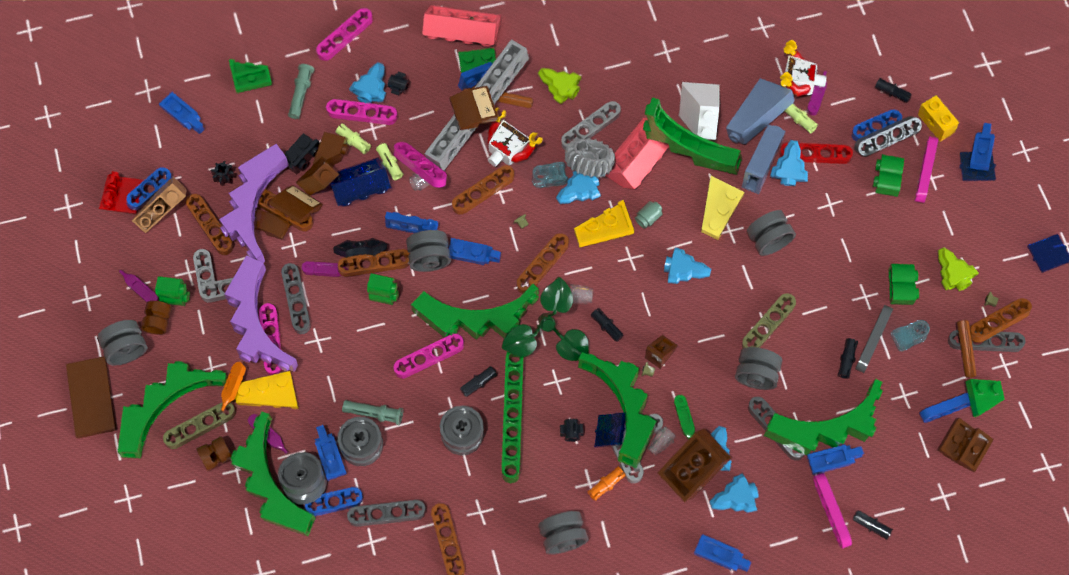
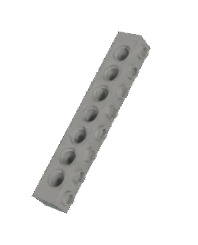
(497, 80)

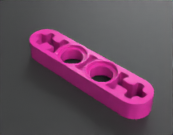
(343, 33)
(361, 114)
(926, 169)
(434, 176)
(275, 337)
(426, 352)
(832, 510)

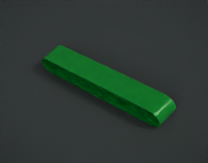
(512, 424)

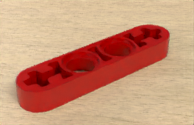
(816, 157)

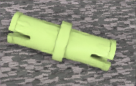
(800, 117)
(353, 138)
(384, 152)

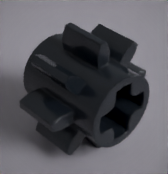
(398, 83)
(222, 168)
(571, 430)

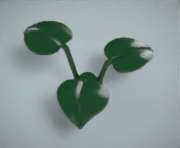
(554, 298)

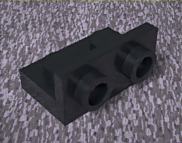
(301, 153)

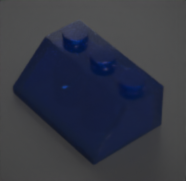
(360, 182)

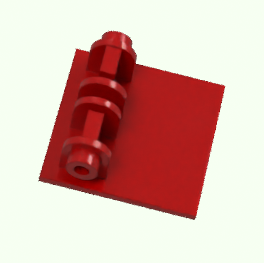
(116, 193)

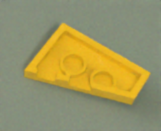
(607, 226)
(268, 391)

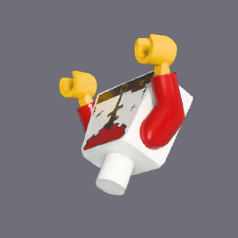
(799, 73)
(508, 143)

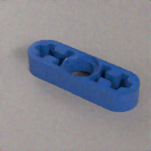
(882, 119)
(150, 180)
(945, 408)
(347, 494)

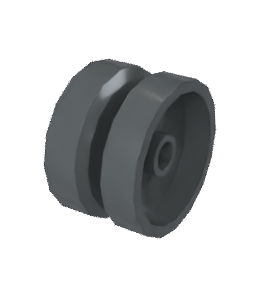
(771, 232)
(428, 250)
(122, 342)
(758, 368)
(360, 441)
(464, 441)
(302, 478)
(563, 532)

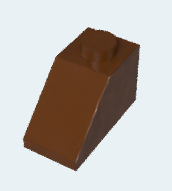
(332, 148)
(317, 177)

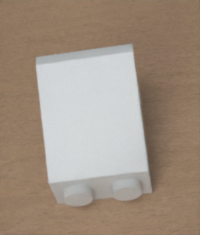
(700, 108)

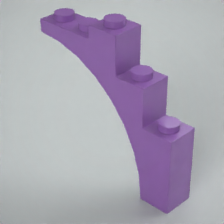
(244, 200)
(255, 343)

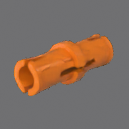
(606, 483)

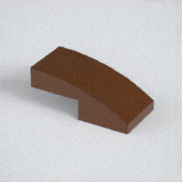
(270, 224)

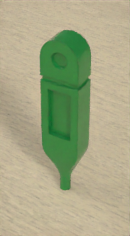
(684, 416)

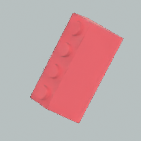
(456, 25)
(636, 158)

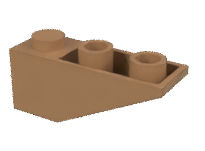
(160, 204)

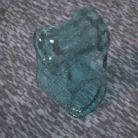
(552, 175)
(907, 336)

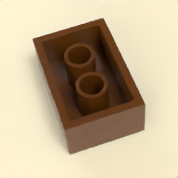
(694, 465)

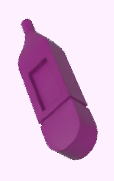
(816, 98)
(321, 269)
(139, 287)
(273, 438)

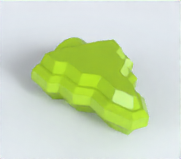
(560, 84)
(955, 271)

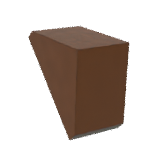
(660, 351)

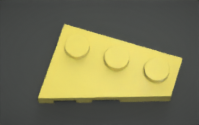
(720, 206)

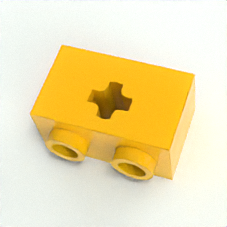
(938, 118)

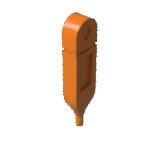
(232, 384)

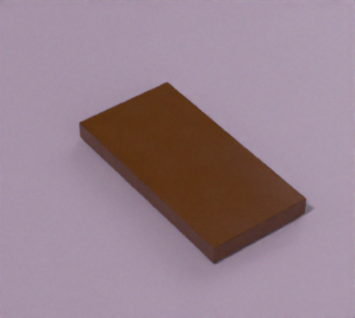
(90, 397)

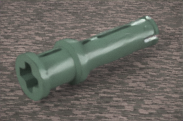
(302, 84)
(383, 412)

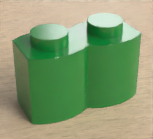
(889, 175)
(902, 284)
(382, 289)
(172, 291)

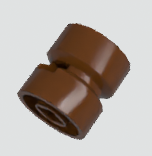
(155, 318)
(220, 449)

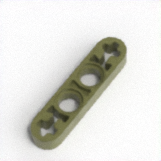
(768, 323)
(201, 429)

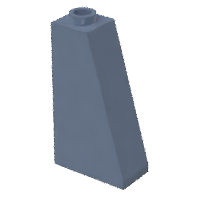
(758, 110)
(763, 159)

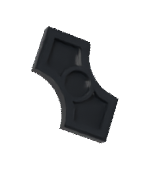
(350, 248)

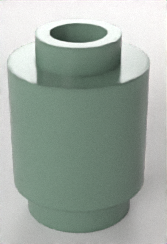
(648, 214)

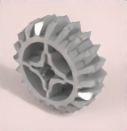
(589, 157)

